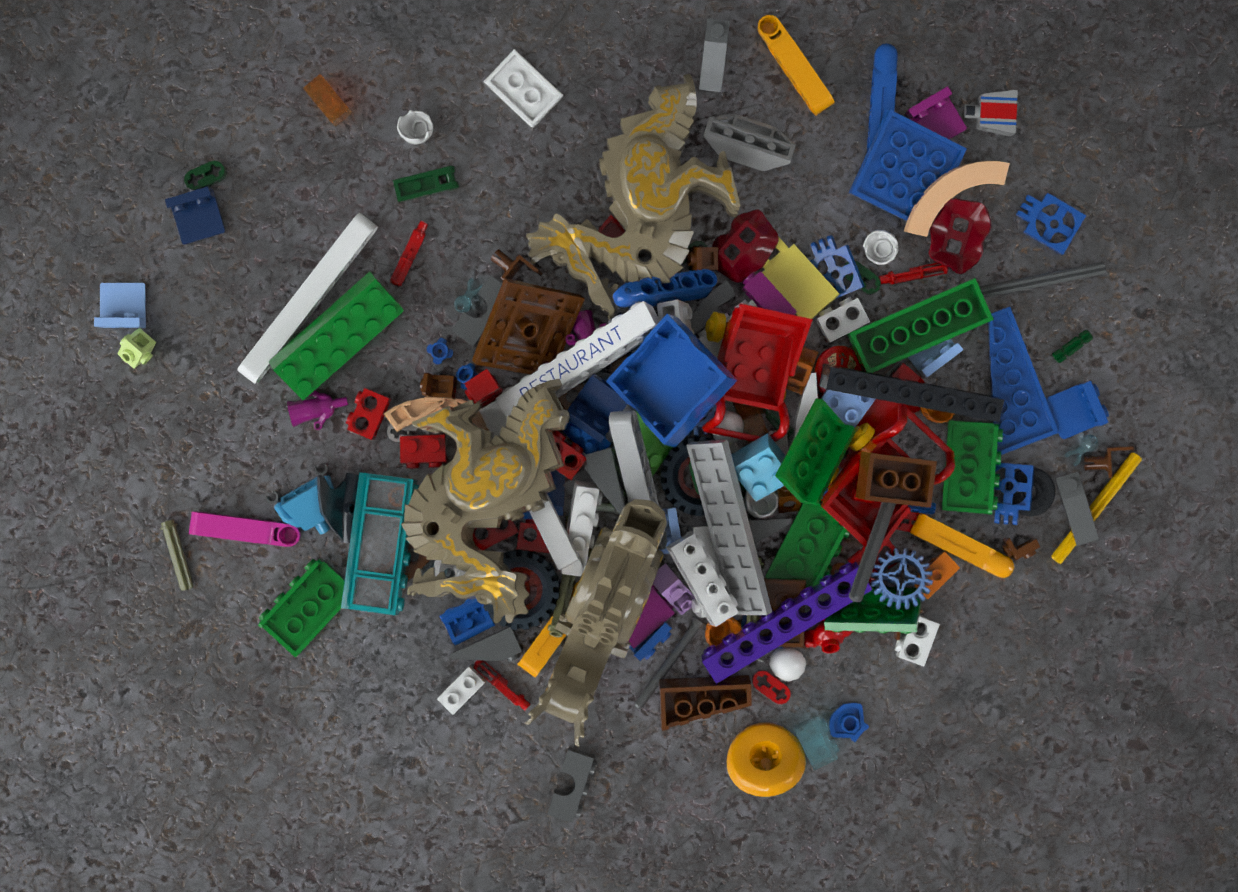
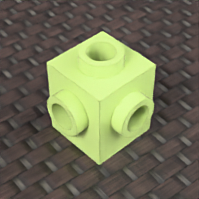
(136, 348)

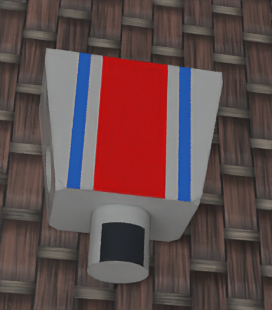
(995, 112)

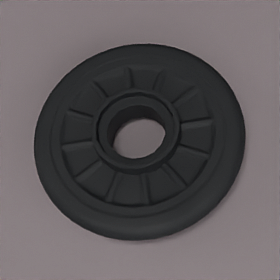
(1044, 496)

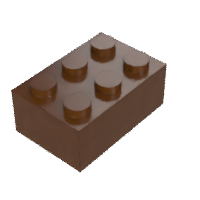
(896, 479)

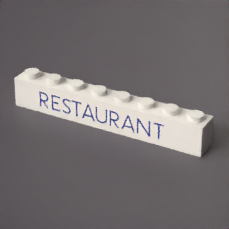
(588, 354)

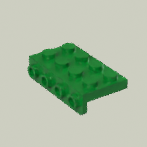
(815, 453)
(974, 477)
(808, 546)
(305, 607)
(875, 615)

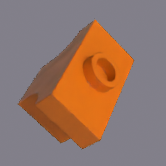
(803, 370)
(942, 569)

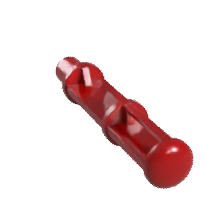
(409, 254)
(913, 274)
(501, 684)

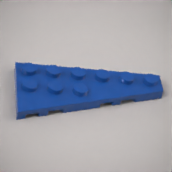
(1013, 378)

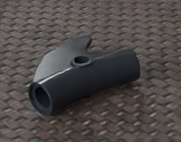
(338, 504)

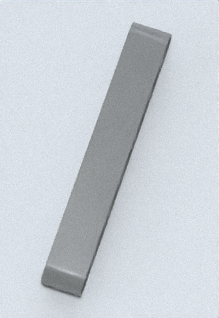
(633, 459)

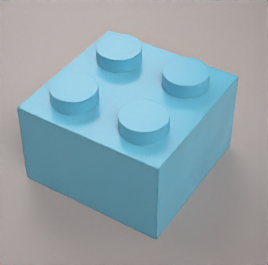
(758, 465)

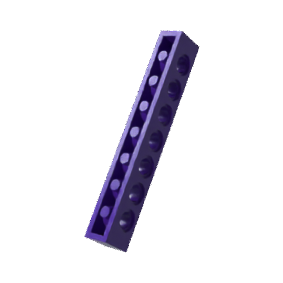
(761, 645)

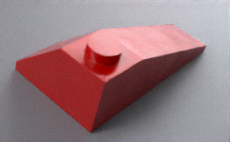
(884, 413)

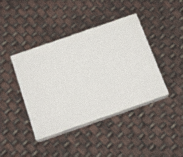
(523, 88)

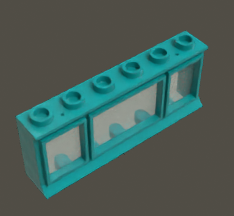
(378, 545)

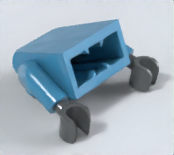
(301, 505)

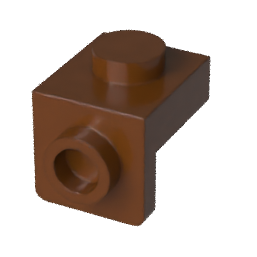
(703, 258)
(438, 386)
(1024, 550)

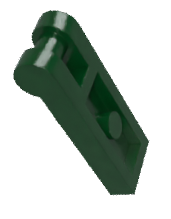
(425, 184)

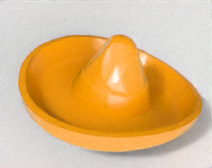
(765, 760)

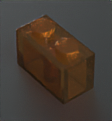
(327, 100)

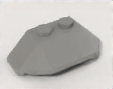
(749, 142)

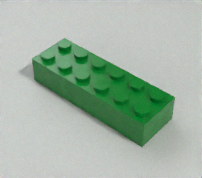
(920, 326)
(336, 336)

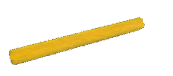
(1100, 503)

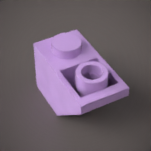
(673, 589)

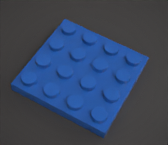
(903, 164)

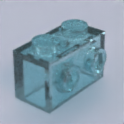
(816, 743)

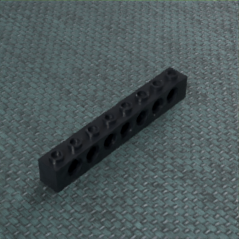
(911, 392)

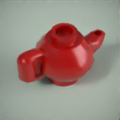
(826, 639)

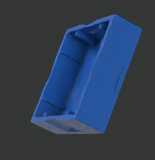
(671, 380)

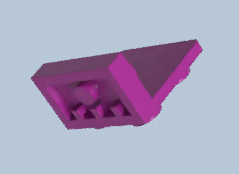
(938, 114)

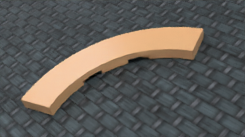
(950, 185)
(409, 411)

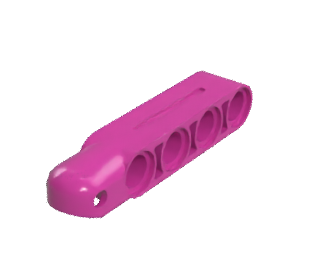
(243, 529)

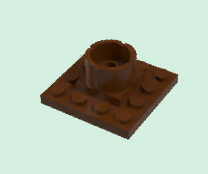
(526, 327)

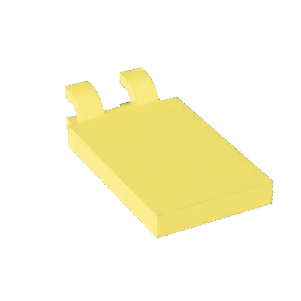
(799, 281)

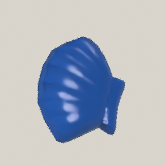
(848, 721)

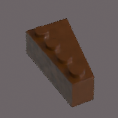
(701, 697)

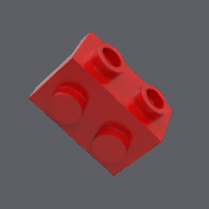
(423, 450)

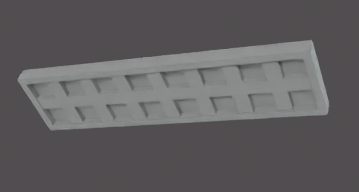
(729, 525)

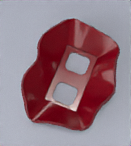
(971, 240)
(752, 255)

